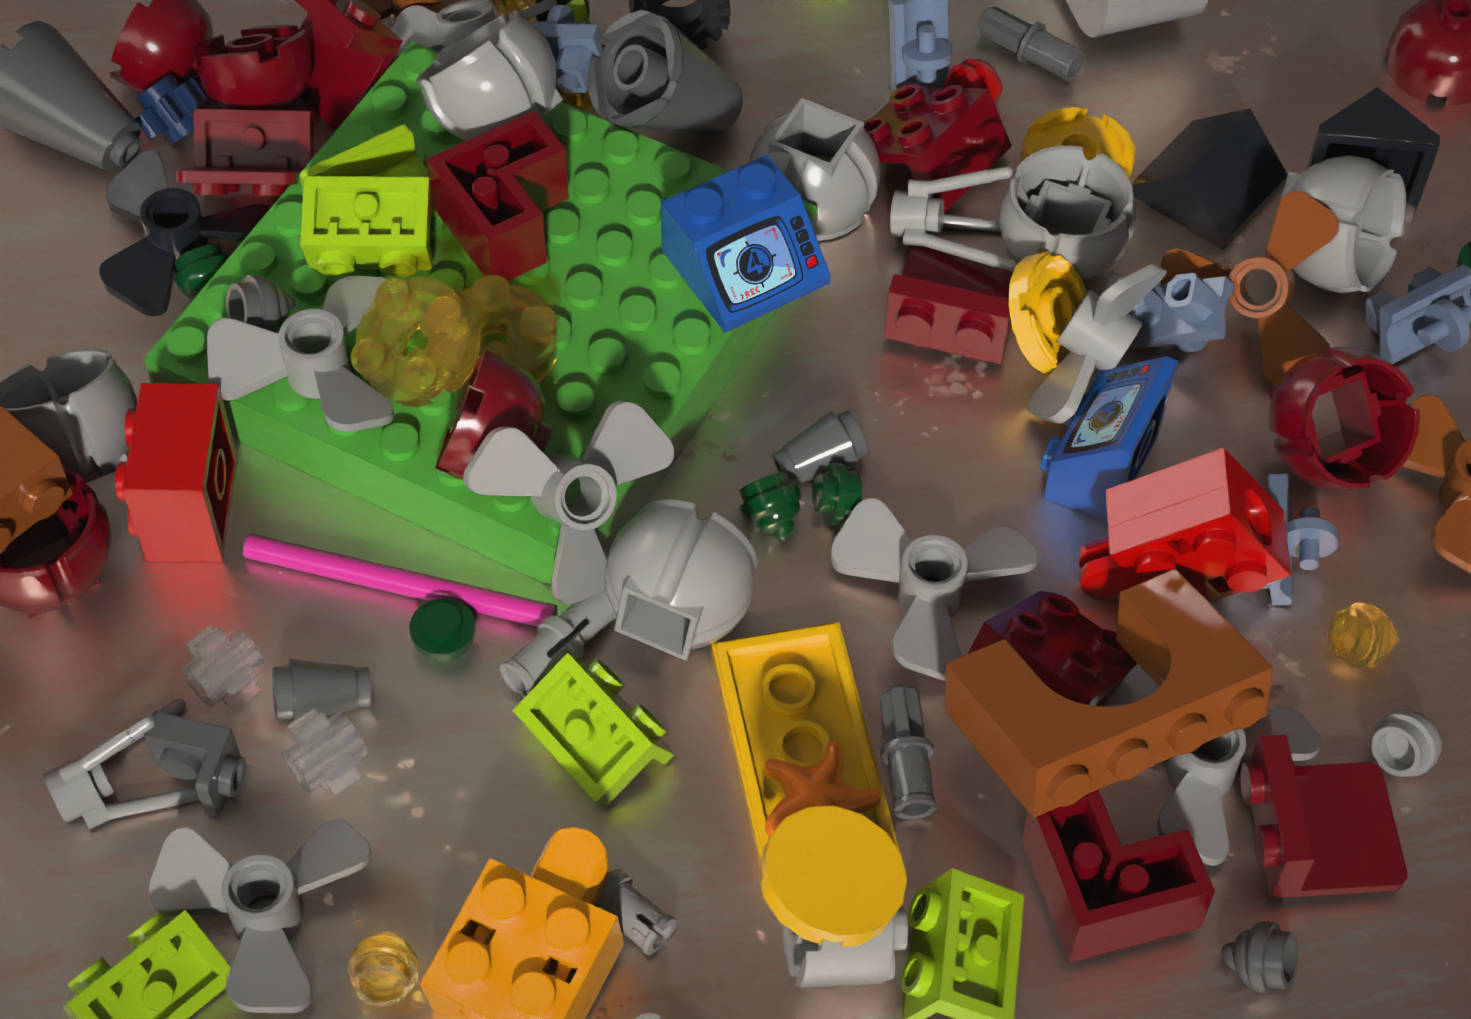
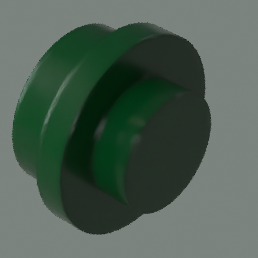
(836, 493)
(442, 629)

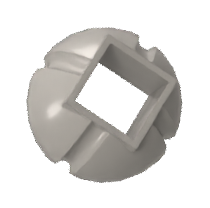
(491, 78)
(838, 188)
(1073, 196)
(1370, 214)
(74, 408)
(679, 577)

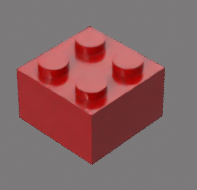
(178, 472)

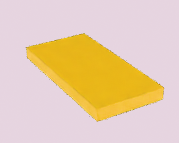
(786, 702)

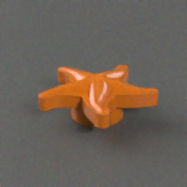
(816, 787)

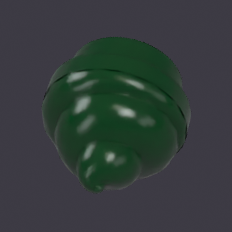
(197, 268)
(778, 506)

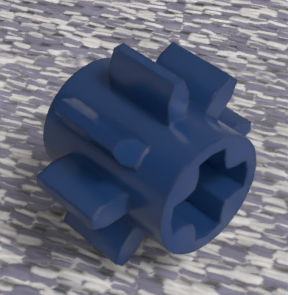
(170, 108)

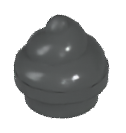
(258, 302)
(1264, 957)

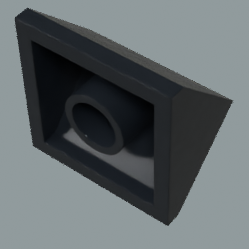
(1386, 134)
(1213, 176)

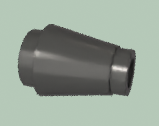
(825, 442)
(318, 686)

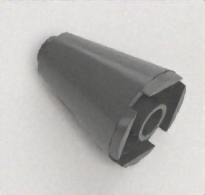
(660, 79)
(62, 102)

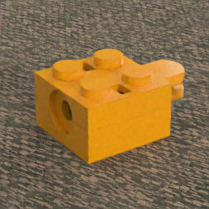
(527, 938)

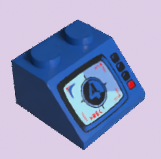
(743, 243)
(1108, 435)

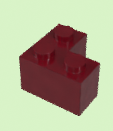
(495, 193)
(1109, 892)

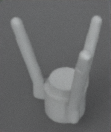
(918, 215)
(83, 782)

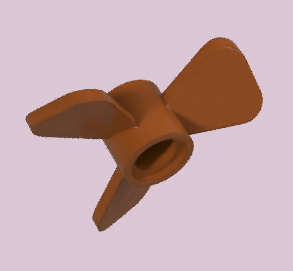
(1297, 233)
(1445, 455)

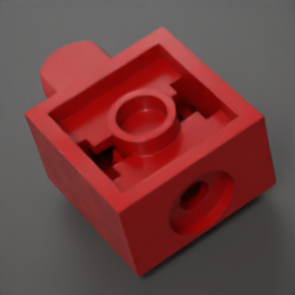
(1192, 518)

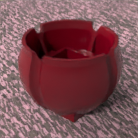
(1372, 414)
(69, 575)

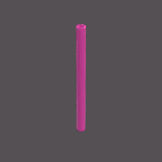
(396, 580)

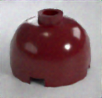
(160, 42)
(1433, 51)
(257, 71)
(494, 397)

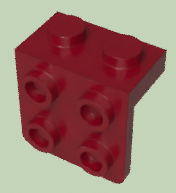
(347, 55)
(939, 133)
(249, 148)
(950, 305)
(1060, 646)
(1321, 824)

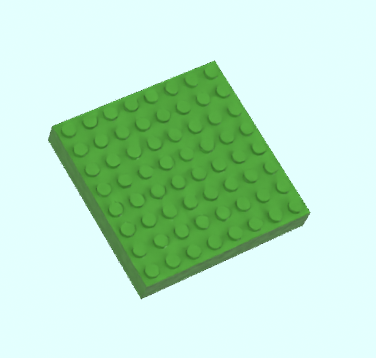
(619, 306)

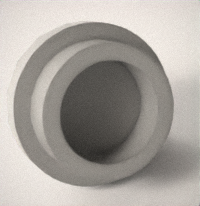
(1406, 743)

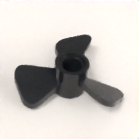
(172, 226)

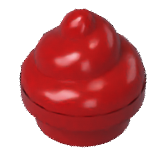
(975, 74)

